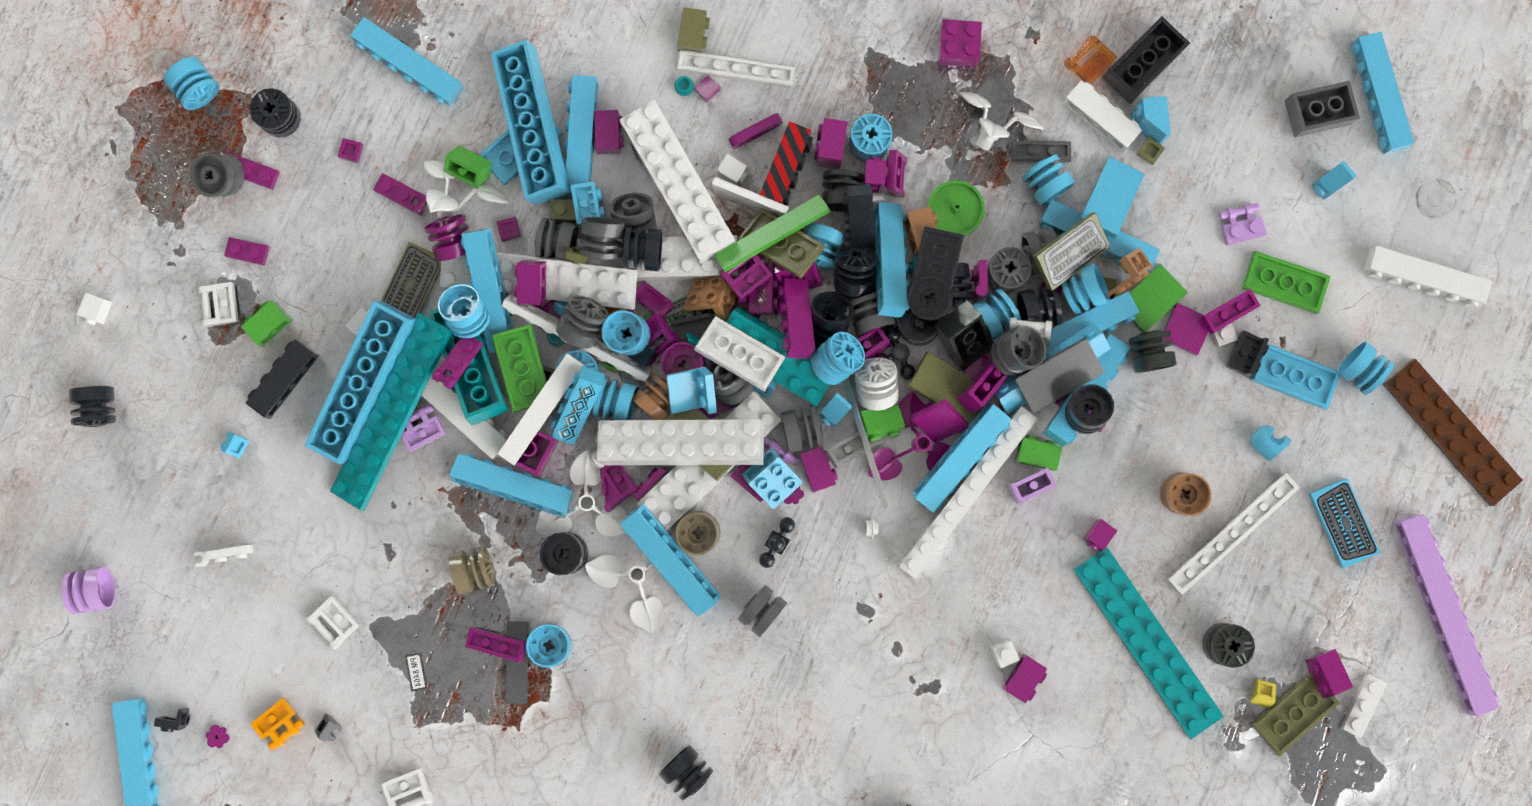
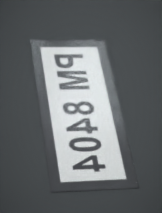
(416, 672)

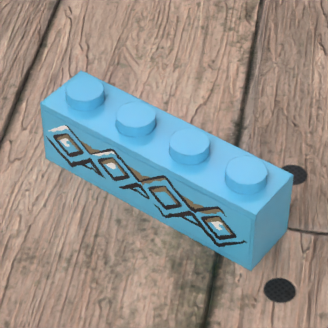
(577, 405)

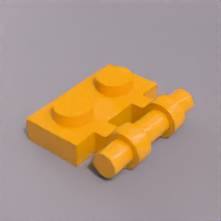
(274, 718)

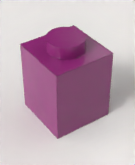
(1099, 535)

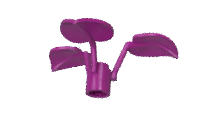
(885, 458)

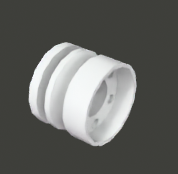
(877, 384)

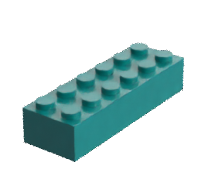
(794, 373)
(478, 385)

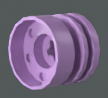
(88, 590)

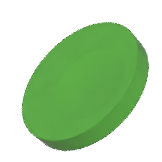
(957, 207)

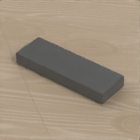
(1038, 150)

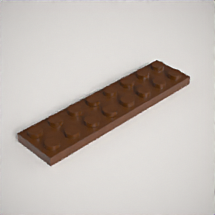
(1453, 432)

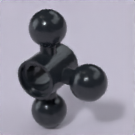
(907, 370)
(777, 542)

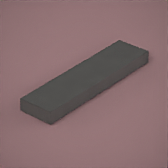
(517, 672)

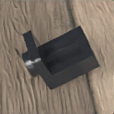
(169, 724)

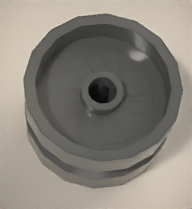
(217, 174)
(635, 211)
(1032, 243)
(729, 387)
(763, 611)

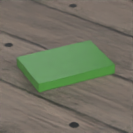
(1155, 297)

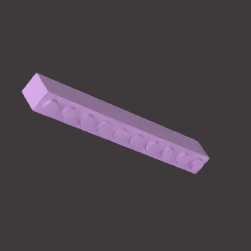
(1446, 615)

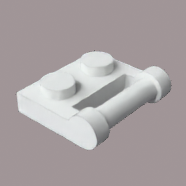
(224, 304)
(1043, 328)
(338, 619)
(406, 785)

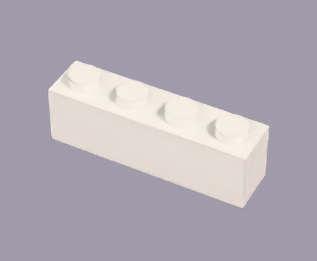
(1102, 116)

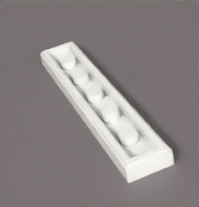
(736, 68)
(540, 409)

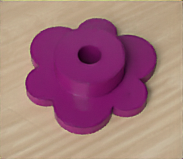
(798, 494)
(212, 736)

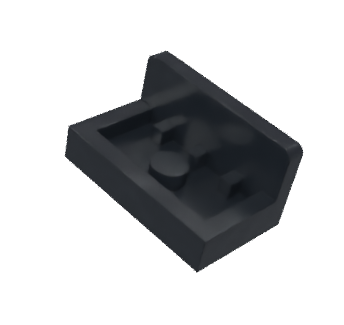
(1247, 354)

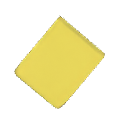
(1263, 693)

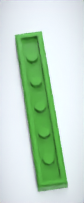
(772, 233)

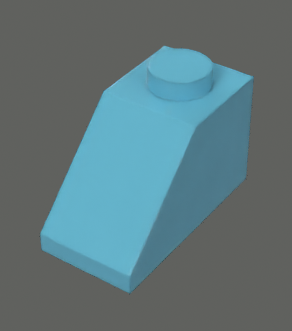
(1333, 180)
(835, 410)

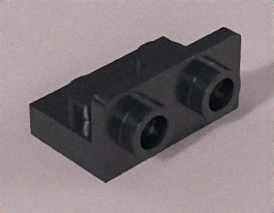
(695, 325)

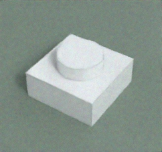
(1225, 335)

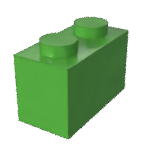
(468, 166)
(266, 323)
(882, 423)
(1038, 453)

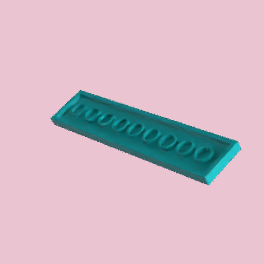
(391, 412)
(1148, 643)

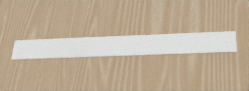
(866, 444)

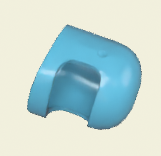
(1266, 444)

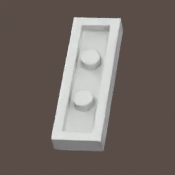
(1363, 705)

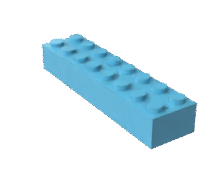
(530, 122)
(360, 381)

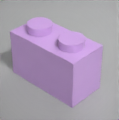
(1032, 485)

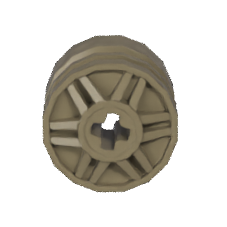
(690, 541)
(467, 571)

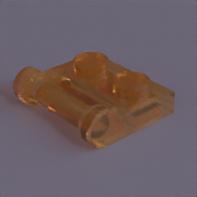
(1095, 64)

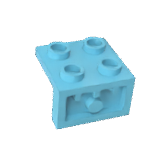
(587, 201)
(691, 390)
(773, 479)

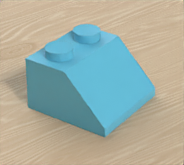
(1153, 118)

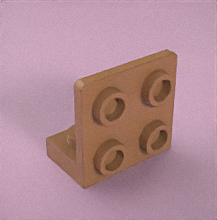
(1136, 266)
(710, 294)

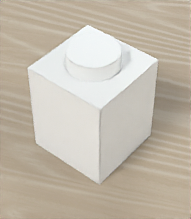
(732, 170)
(94, 309)
(1004, 653)

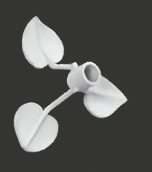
(990, 130)
(447, 205)
(586, 473)
(606, 573)

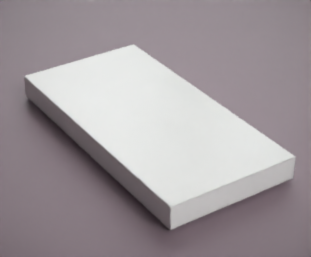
(747, 197)
(739, 353)

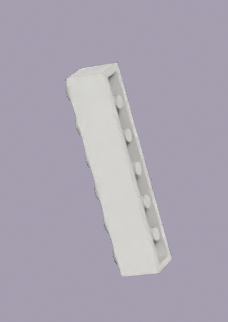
(1427, 276)

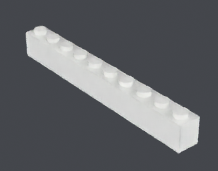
(447, 402)
(966, 494)

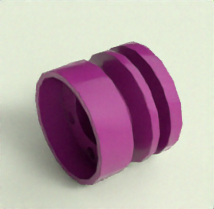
(448, 232)
(677, 355)

